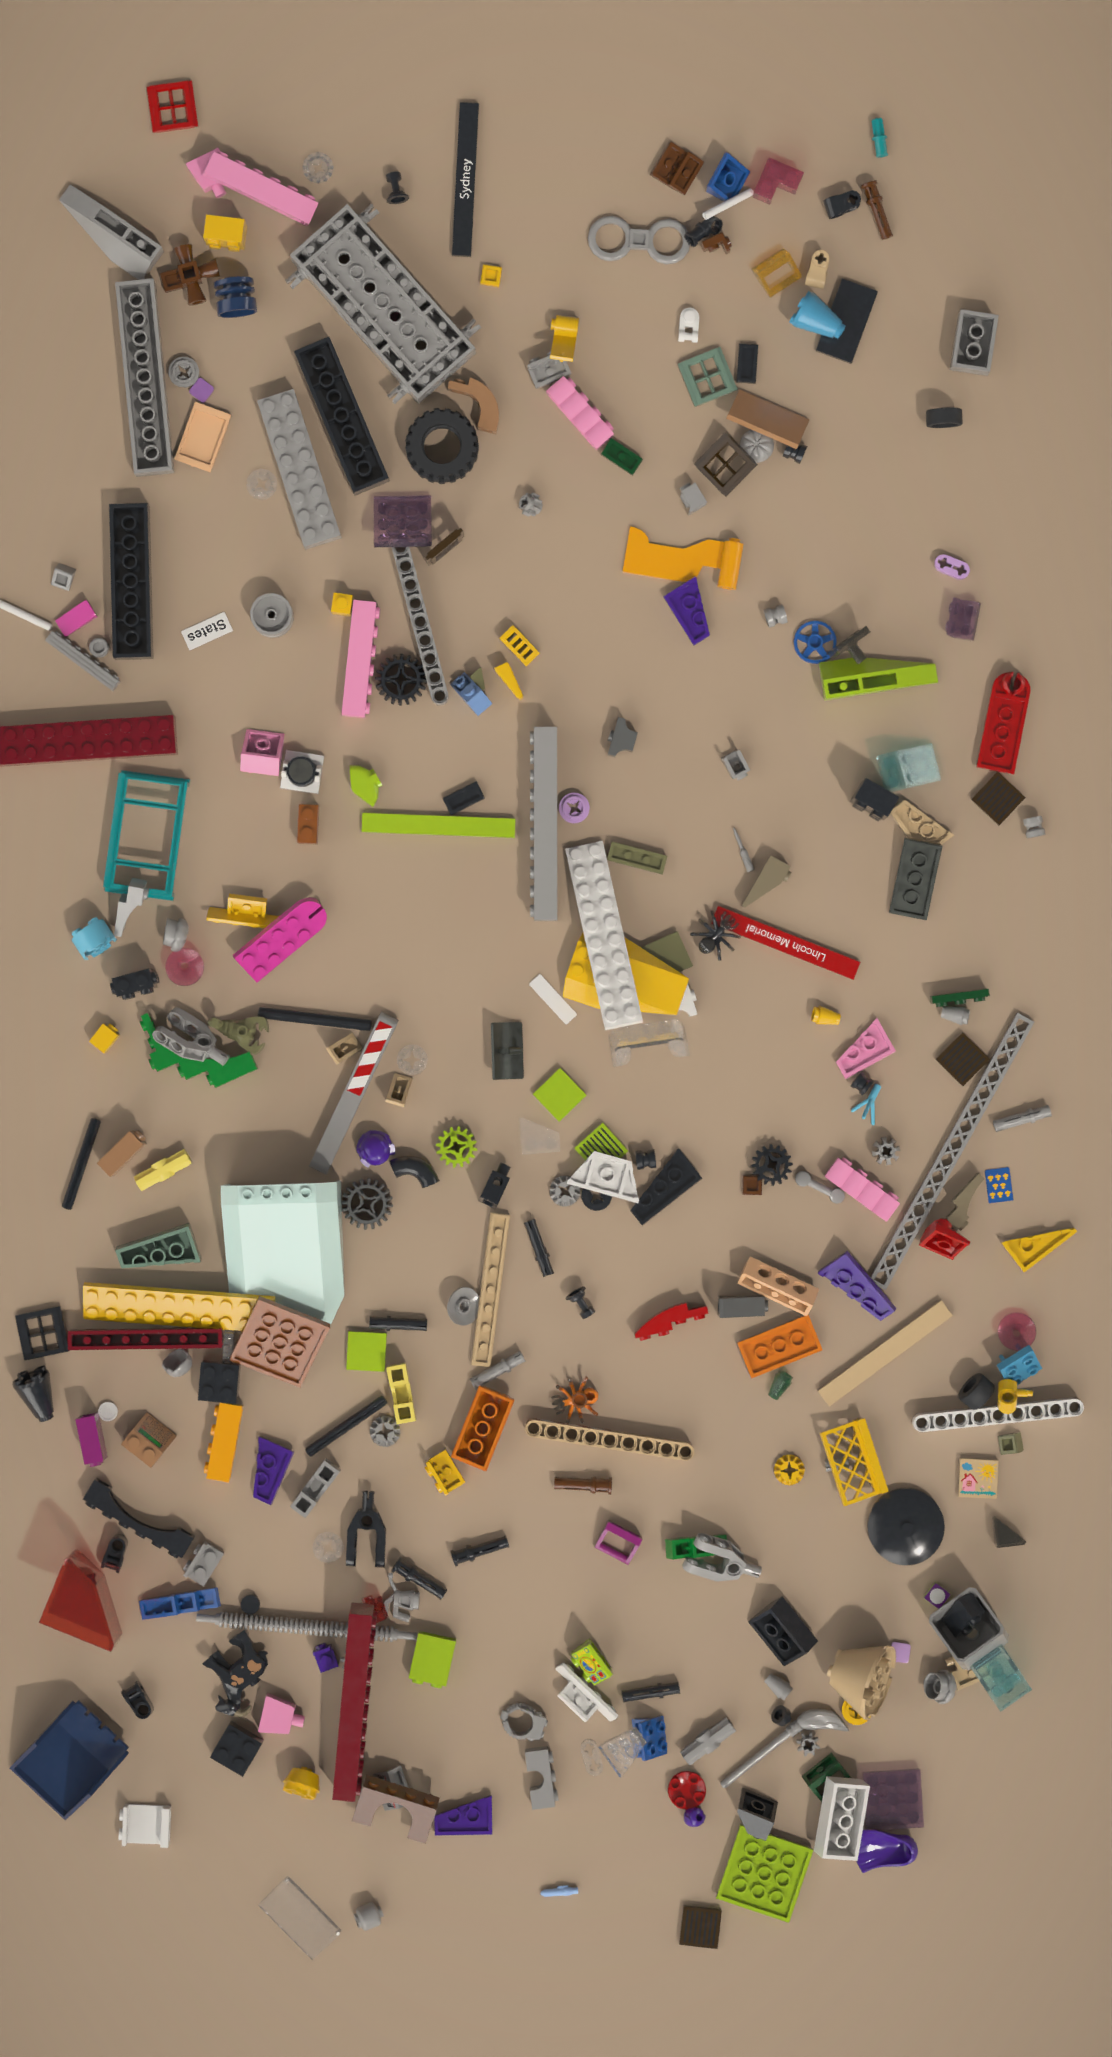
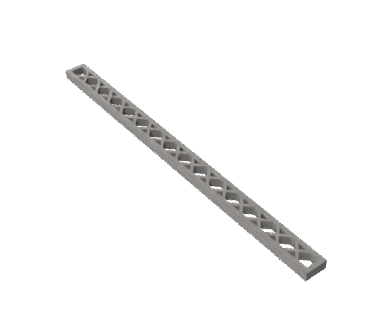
(882, 1261)

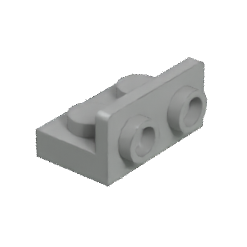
(203, 1564)

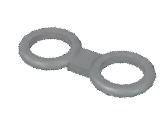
(637, 239)

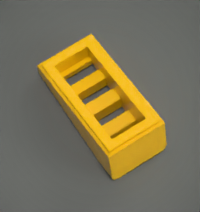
(507, 634)
(506, 674)

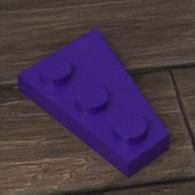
(271, 1469)
(467, 1819)

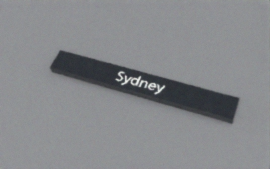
(465, 179)

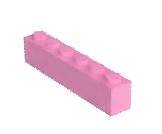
(260, 188)
(359, 659)

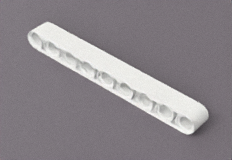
(988, 1411)

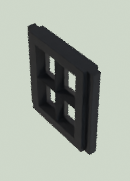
(25, 1336)

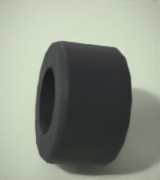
(976, 1391)

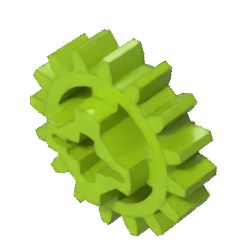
(459, 1156)

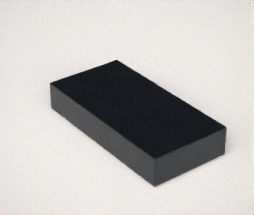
(747, 363)
(463, 798)

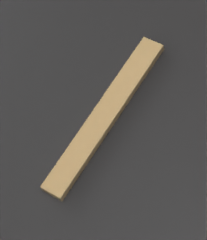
(490, 1289)
(885, 1353)

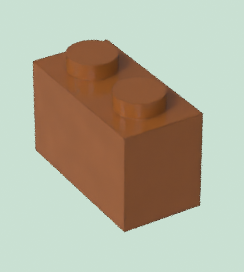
(308, 824)

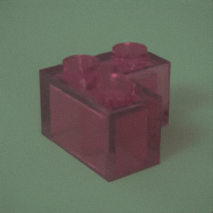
(777, 176)

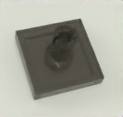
(850, 645)

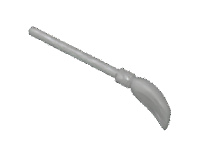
(809, 1720)

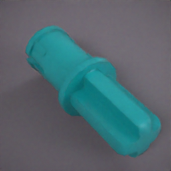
(879, 138)

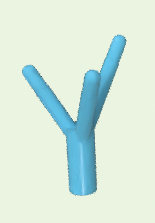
(870, 1101)

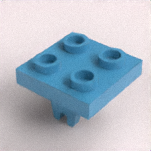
(1019, 1365)

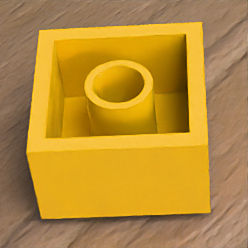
(225, 232)

